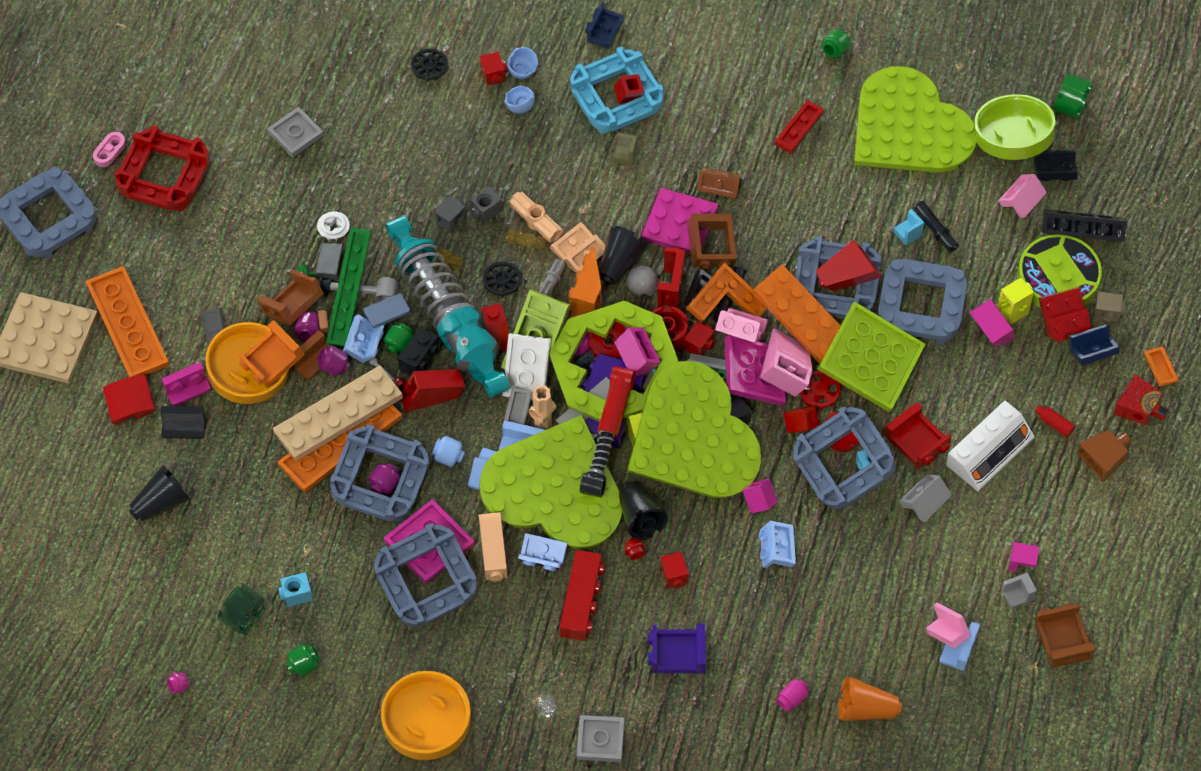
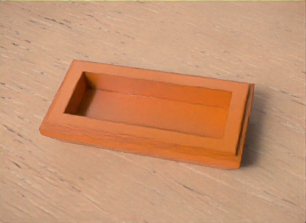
(1161, 366)

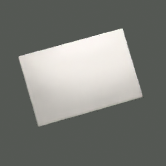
(527, 362)

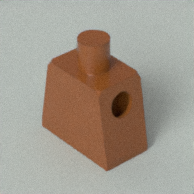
(1104, 453)

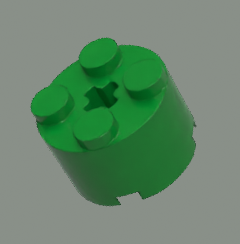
(1072, 96)

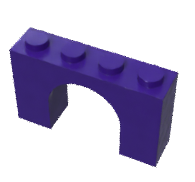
(599, 370)

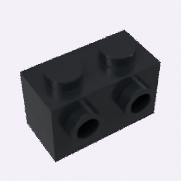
(419, 352)

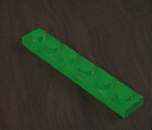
(348, 286)

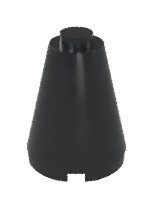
(620, 254)
(158, 495)
(640, 511)

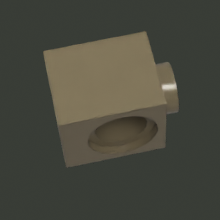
(1109, 307)

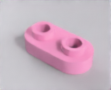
(108, 150)

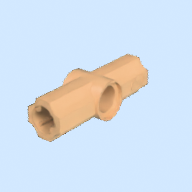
(528, 210)
(542, 407)

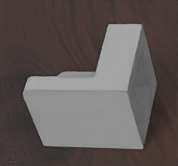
(1019, 590)

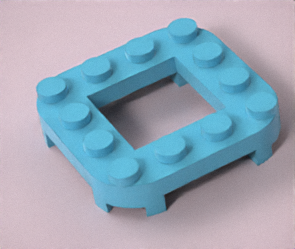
(602, 117)

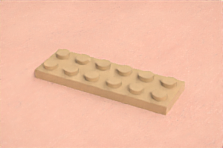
(337, 413)

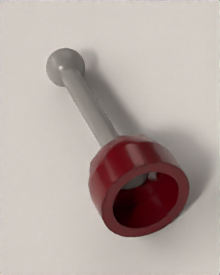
(399, 382)

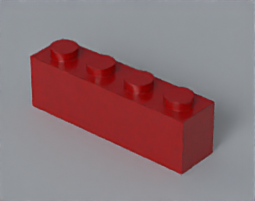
(581, 595)

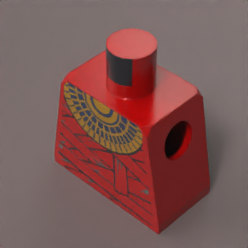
(1140, 402)

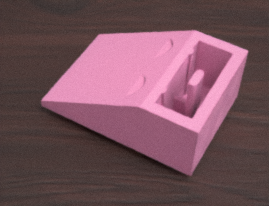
(786, 363)

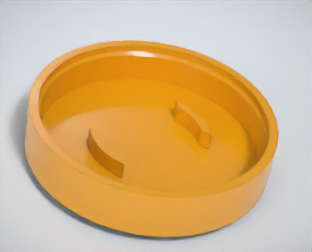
(226, 373)
(426, 715)

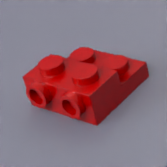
(1064, 314)

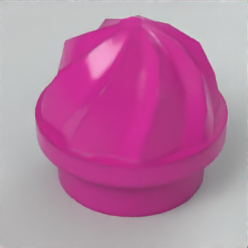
(177, 683)

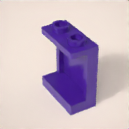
(677, 650)

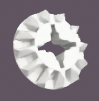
(330, 219)

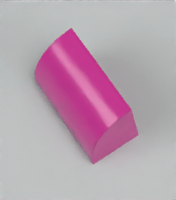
(993, 323)
(637, 350)

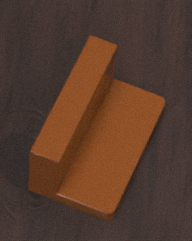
(719, 182)
(308, 365)

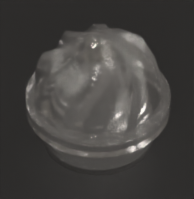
(546, 705)

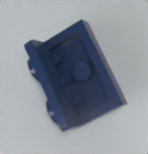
(603, 26)
(1093, 345)

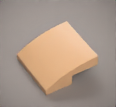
(574, 246)

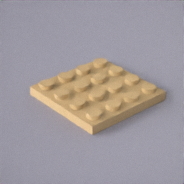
(45, 337)

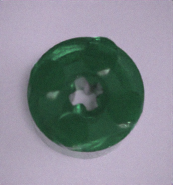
(242, 608)

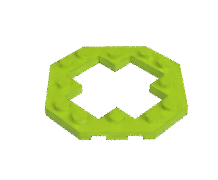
(600, 323)

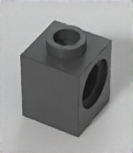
(489, 199)
(450, 213)

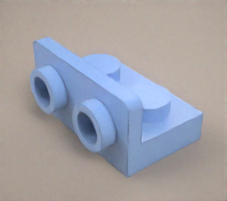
(777, 544)

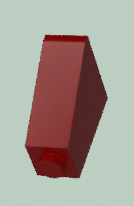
(847, 269)
(431, 388)

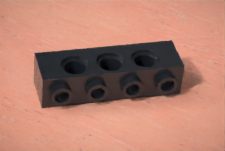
(1083, 225)

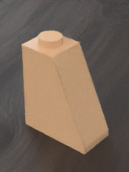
(493, 546)

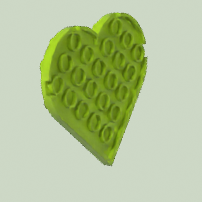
(908, 126)
(690, 435)
(540, 485)

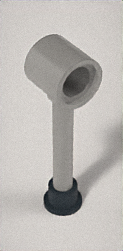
(385, 288)

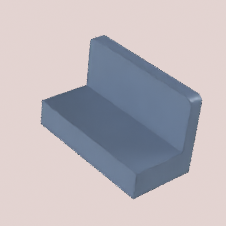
(386, 310)

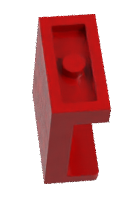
(674, 263)
(917, 437)

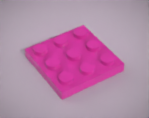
(669, 219)
(743, 371)
(430, 564)

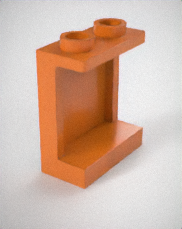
(271, 356)

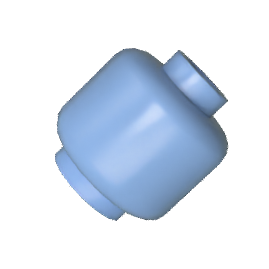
(448, 451)

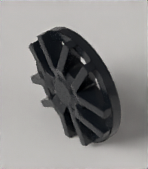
(429, 64)
(502, 278)

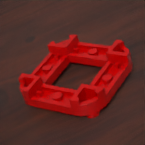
(160, 196)

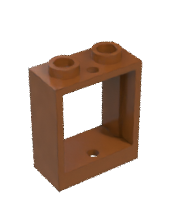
(711, 221)

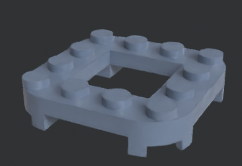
(42, 244)
(821, 251)
(918, 325)
(828, 433)
(389, 446)
(411, 548)

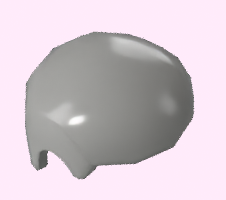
(642, 281)

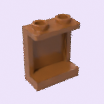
(293, 299)
(1063, 635)

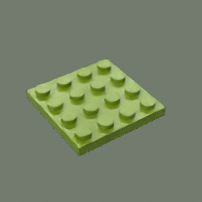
(871, 356)

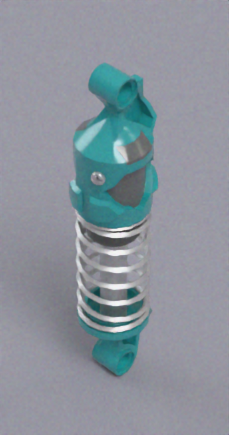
(454, 320)

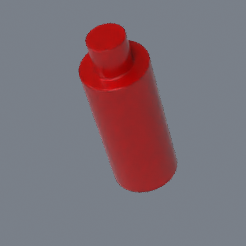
(1055, 421)

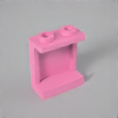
(742, 325)

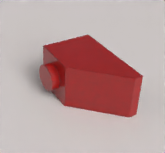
(496, 324)

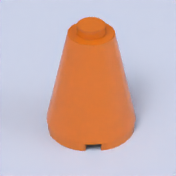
(866, 702)

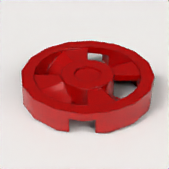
(819, 391)

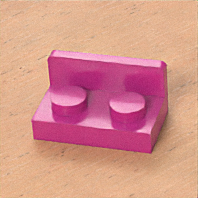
(185, 384)

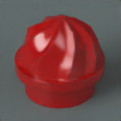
(634, 549)

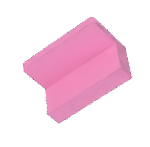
(1023, 194)
(949, 627)

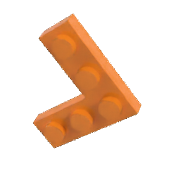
(721, 283)

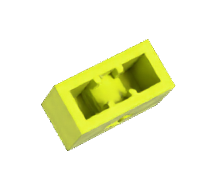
(1015, 300)

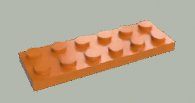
(798, 311)
(127, 323)
(323, 461)

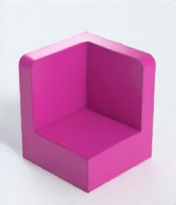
(760, 496)
(1023, 555)

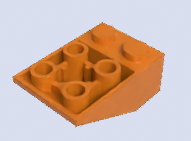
(587, 291)

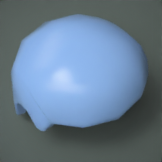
(522, 63)
(519, 99)

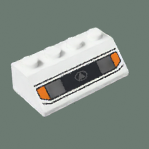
(990, 446)

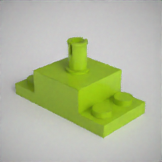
(541, 318)

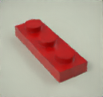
(799, 127)

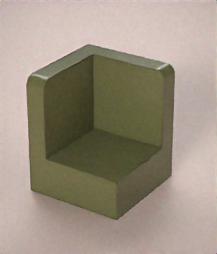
(625, 149)

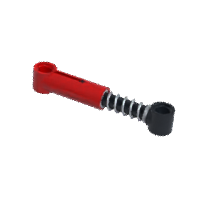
(621, 383)

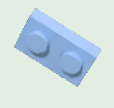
(363, 339)
(543, 551)

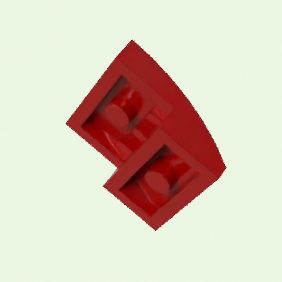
(129, 398)

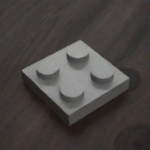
(295, 132)
(600, 738)

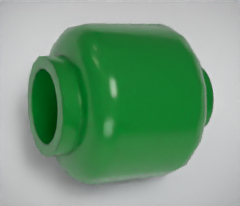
(835, 43)
(398, 338)
(303, 659)

